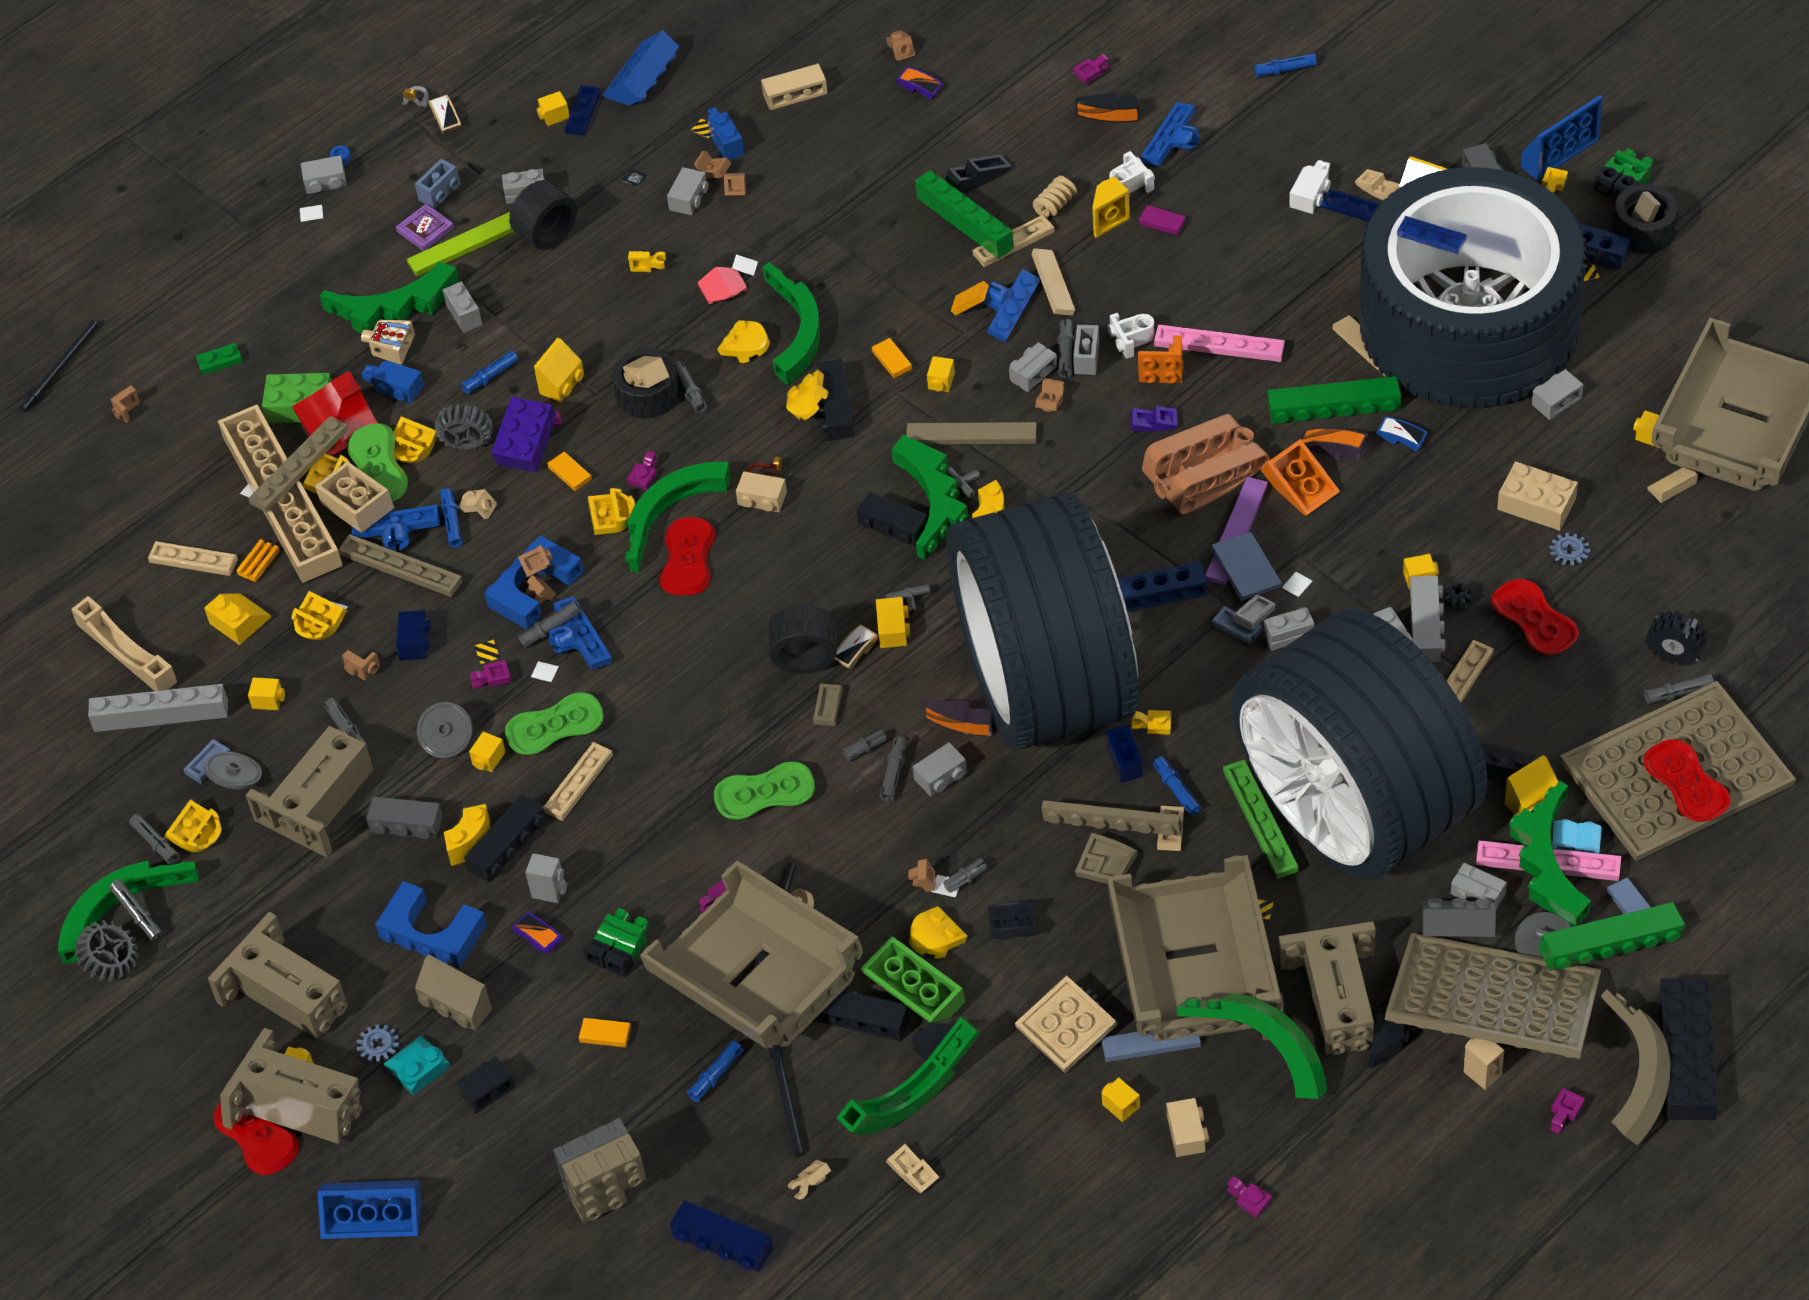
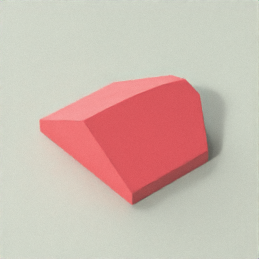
(721, 284)

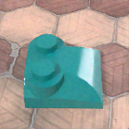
(417, 1065)

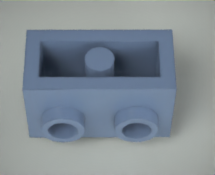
(437, 183)

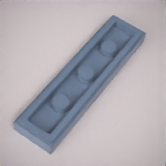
(1136, 1045)

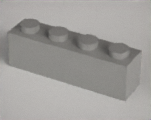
(1426, 616)

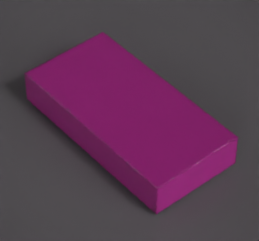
(1162, 220)

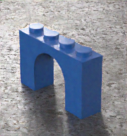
(517, 606)
(447, 946)

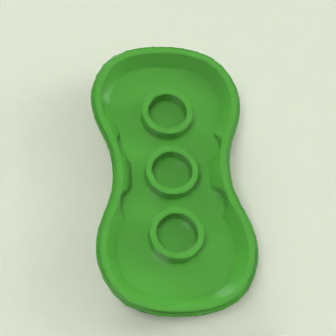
(374, 455)
(536, 730)
(744, 795)

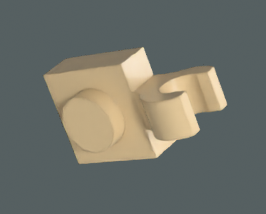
(812, 1176)

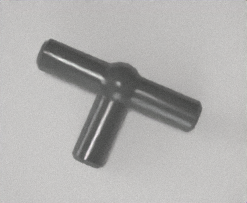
(962, 481)
(909, 593)

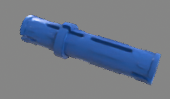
(1278, 66)
(483, 376)
(450, 510)
(1172, 779)
(711, 1075)

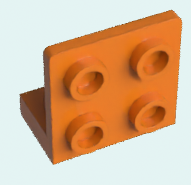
(1162, 366)

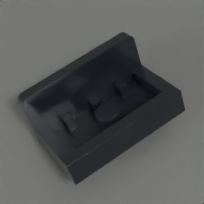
(1013, 919)

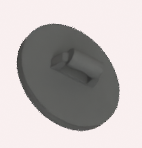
(444, 730)
(233, 770)
(1531, 929)

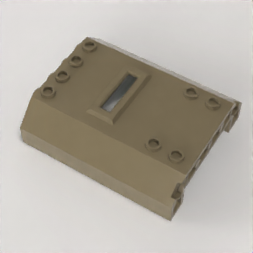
(1724, 443)
(1189, 915)
(799, 978)

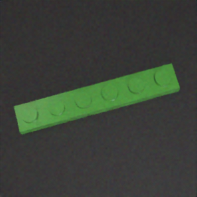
(1260, 819)

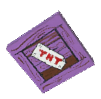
(425, 227)

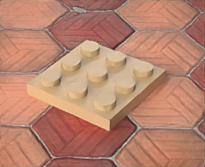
(1066, 1024)

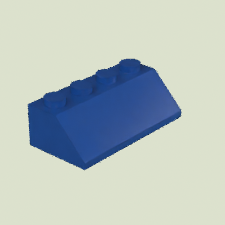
(642, 69)
(369, 1209)

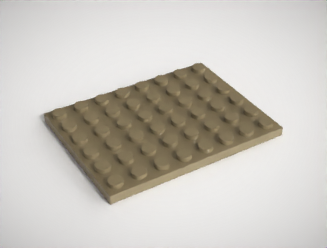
(1642, 807)
(1493, 996)

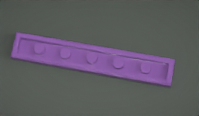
(1239, 522)

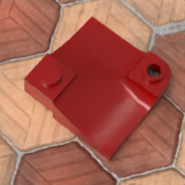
(340, 400)

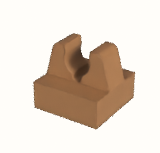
(734, 184)
(540, 588)
(923, 876)

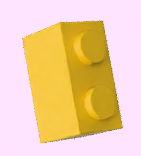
(891, 622)

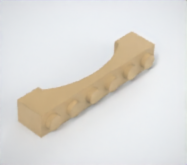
(101, 628)

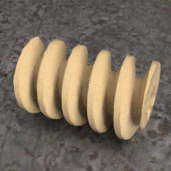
(1054, 197)

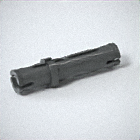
(1065, 341)
(692, 392)
(542, 628)
(1669, 691)
(341, 719)
(895, 762)
(159, 844)
(141, 917)

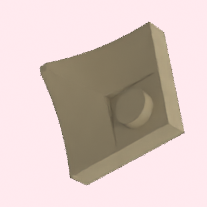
(1104, 859)

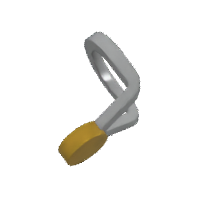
(410, 94)

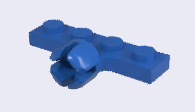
(1171, 134)
(1009, 303)
(396, 525)
(579, 635)

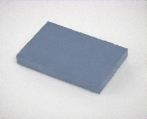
(1246, 566)

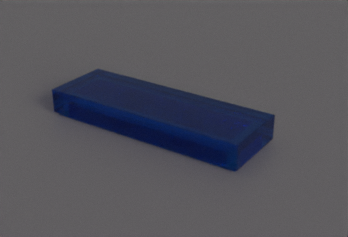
(582, 110)
(1349, 205)
(1431, 235)

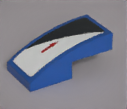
(1402, 431)

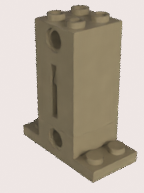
(314, 790)
(279, 980)
(1335, 982)
(290, 1093)

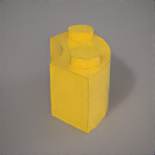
(990, 499)
(467, 833)

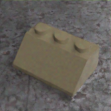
(452, 993)

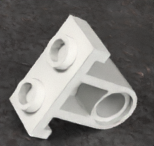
(1134, 174)
(1131, 332)

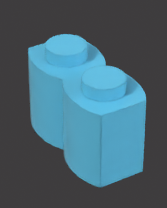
(1576, 837)

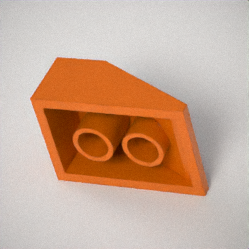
(1300, 478)

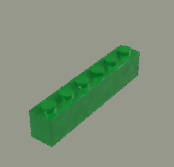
(964, 214)
(1334, 400)
(1611, 936)

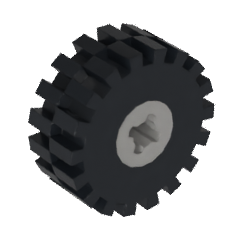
(1676, 638)

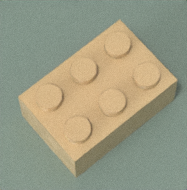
(1537, 495)
(354, 497)

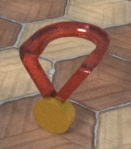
(776, 466)

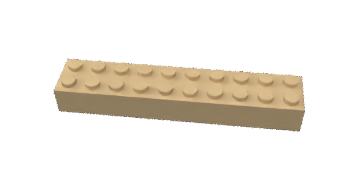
(294, 515)

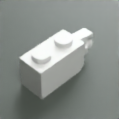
(1310, 187)

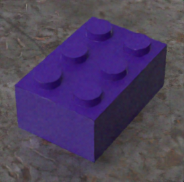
(523, 434)

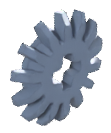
(1575, 543)
(375, 1035)

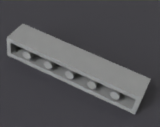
(158, 707)

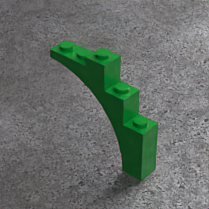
(365, 311)
(930, 470)
(1549, 885)

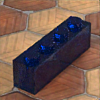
(721, 1236)

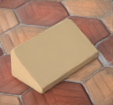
(1673, 484)

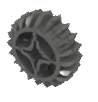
(463, 427)
(104, 958)

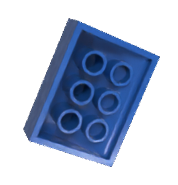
(1563, 140)

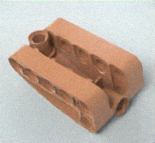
(1203, 462)

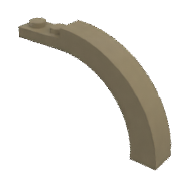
(1653, 1073)

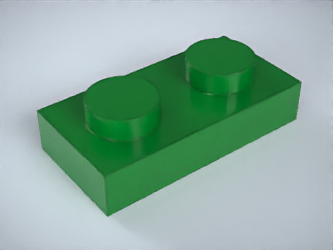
(219, 359)

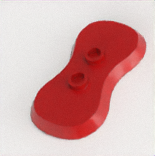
(687, 565)
(1542, 625)
(1694, 791)
(264, 1144)

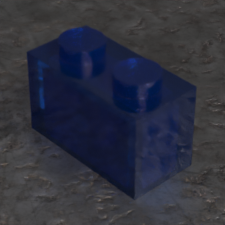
(412, 635)
(1124, 753)

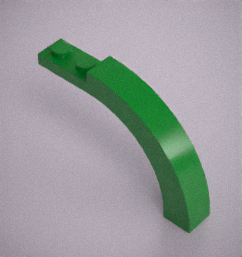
(802, 350)
(666, 492)
(100, 898)
(1274, 1025)
(910, 1096)

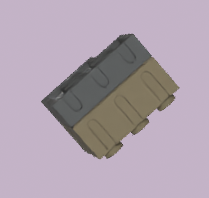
(599, 1169)

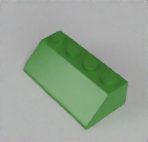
(914, 981)

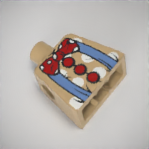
(390, 339)

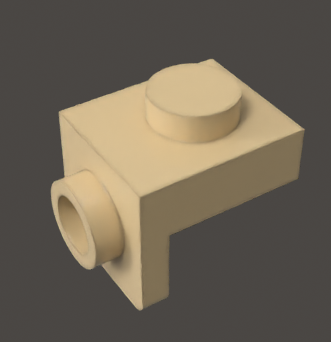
(478, 501)

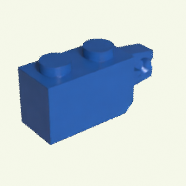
(725, 134)
(394, 380)

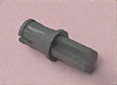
(863, 745)
(965, 875)

